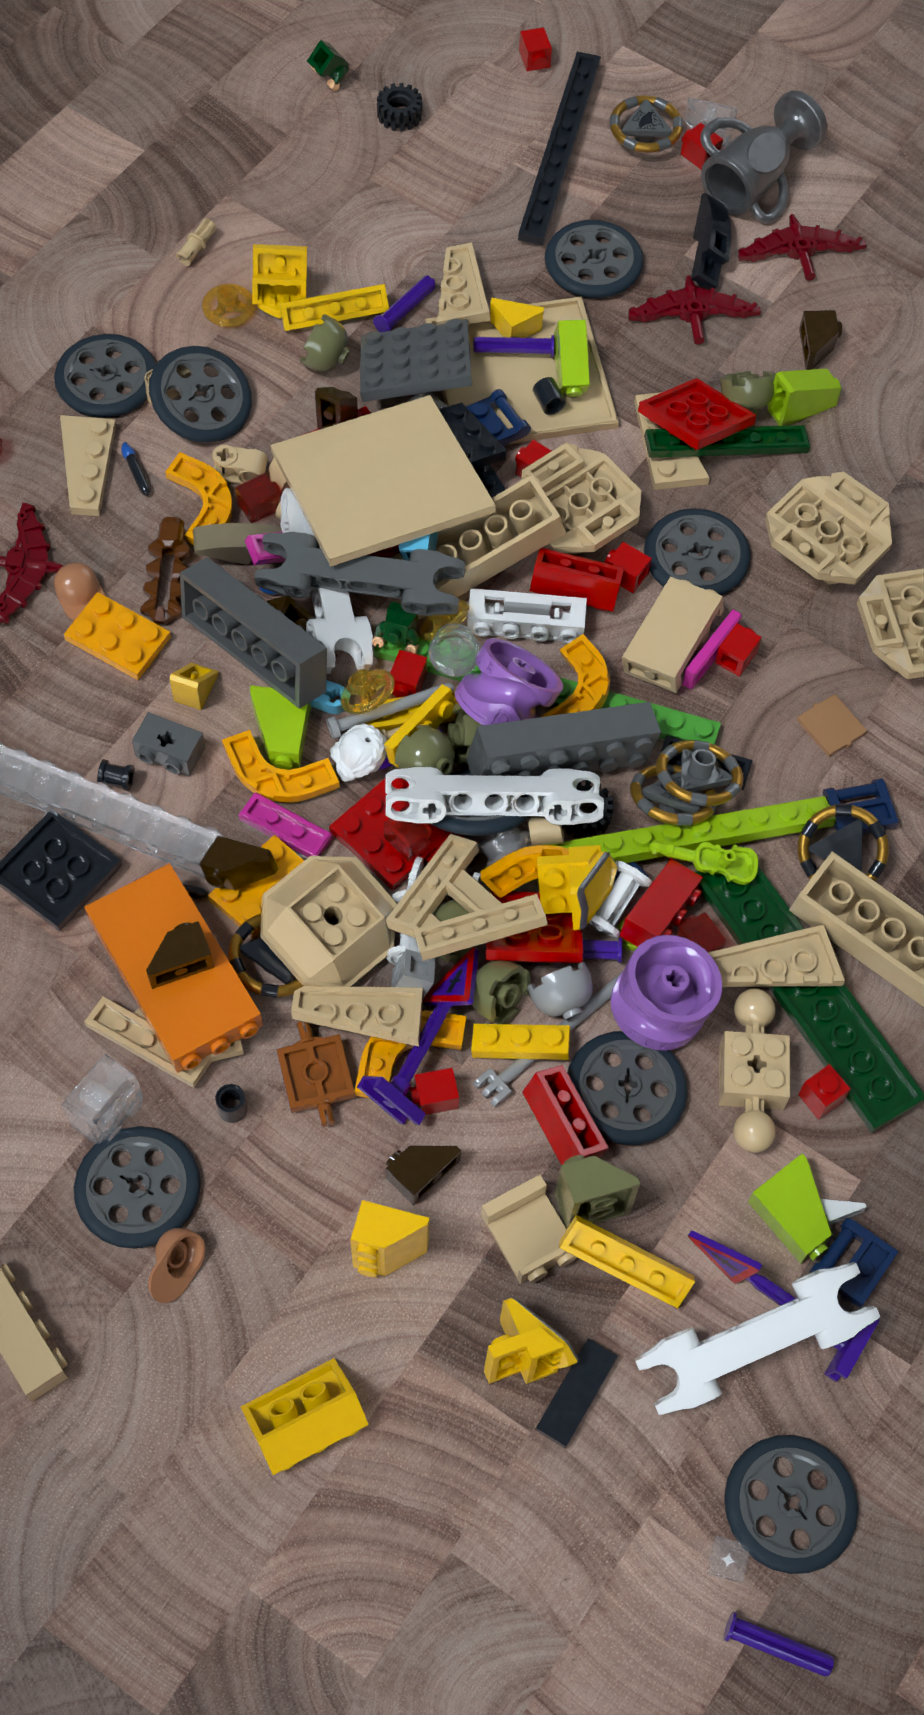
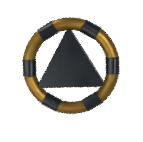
(844, 842)
(262, 955)

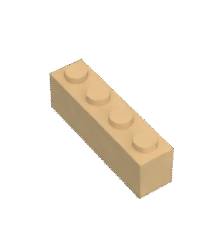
(24, 1342)

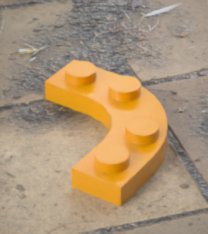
(208, 485)
(592, 677)
(273, 782)
(517, 868)
(381, 1054)

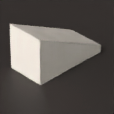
(839, 1210)

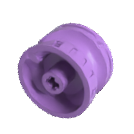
(508, 686)
(666, 992)

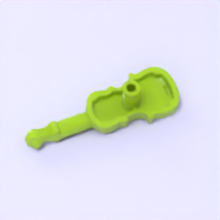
(736, 864)

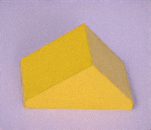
(515, 318)
(192, 685)

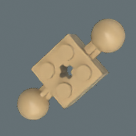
(739, 1083)

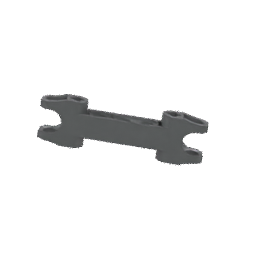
(373, 575)

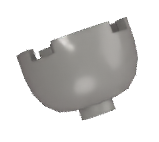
(563, 992)

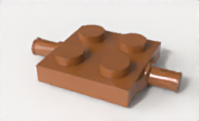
(315, 1073)

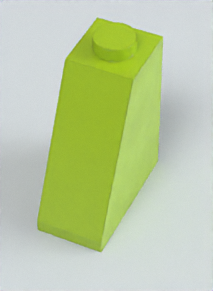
(571, 357)
(802, 394)
(281, 726)
(794, 1210)

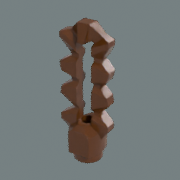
(172, 543)

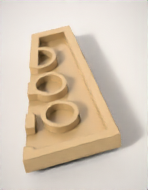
(462, 287)
(87, 460)
(670, 471)
(781, 960)
(370, 1011)

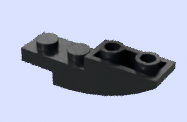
(714, 241)

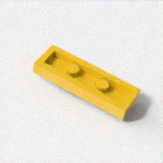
(431, 712)
(521, 1041)

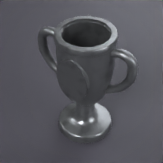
(758, 157)

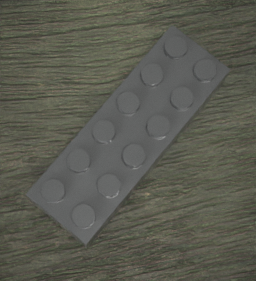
(254, 632)
(575, 741)

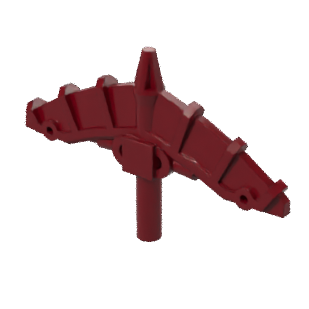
(800, 243)
(693, 306)
(25, 563)

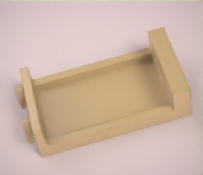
(671, 633)

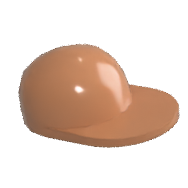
(75, 587)
(177, 1261)

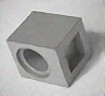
(413, 972)

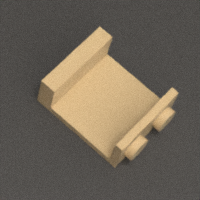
(527, 1230)

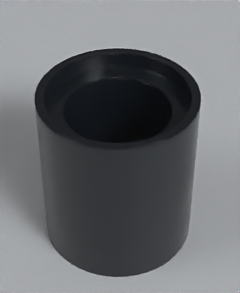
(549, 395)
(231, 1091)

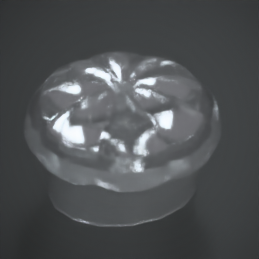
(454, 650)
(504, 843)

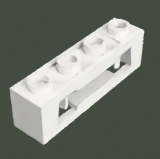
(526, 616)

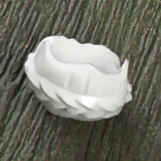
(357, 757)

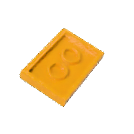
(117, 636)
(246, 901)

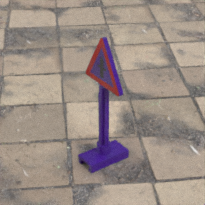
(453, 989)
(740, 1267)

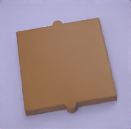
(831, 725)

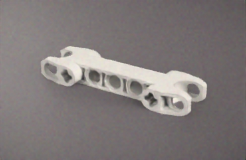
(334, 614)
(436, 795)
(812, 1313)

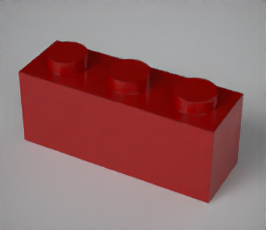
(576, 577)
(662, 904)
(563, 1115)

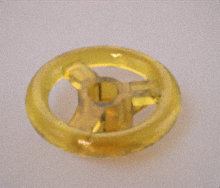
(228, 302)
(439, 621)
(365, 684)

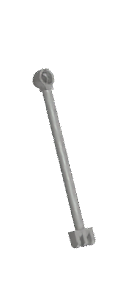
(500, 1082)

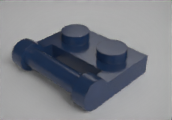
(484, 412)
(880, 807)
(871, 1258)

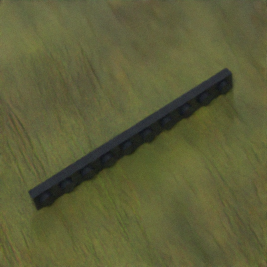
(559, 149)

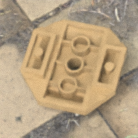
(589, 495)
(831, 527)
(890, 615)
(309, 945)

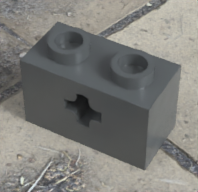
(168, 744)

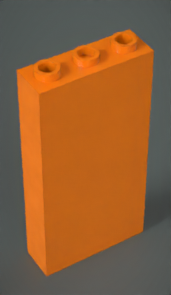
(188, 1015)

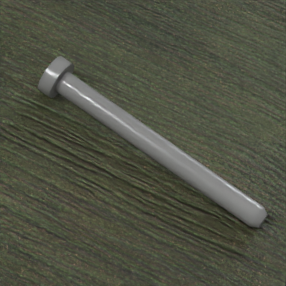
(336, 726)

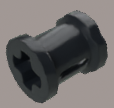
(116, 775)

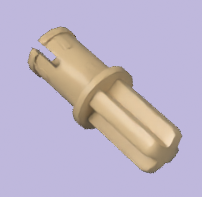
(196, 242)

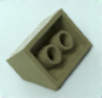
(594, 1190)

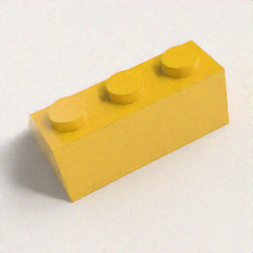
(387, 1239)
(304, 1416)

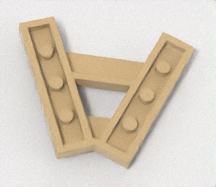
(487, 916)
(135, 1035)

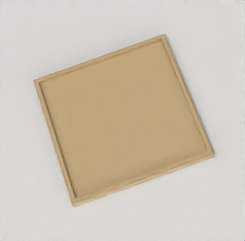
(520, 371)
(382, 480)

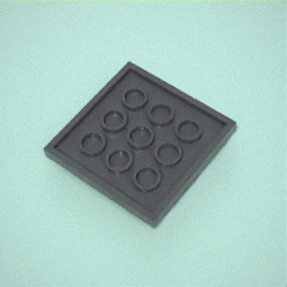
(415, 360)

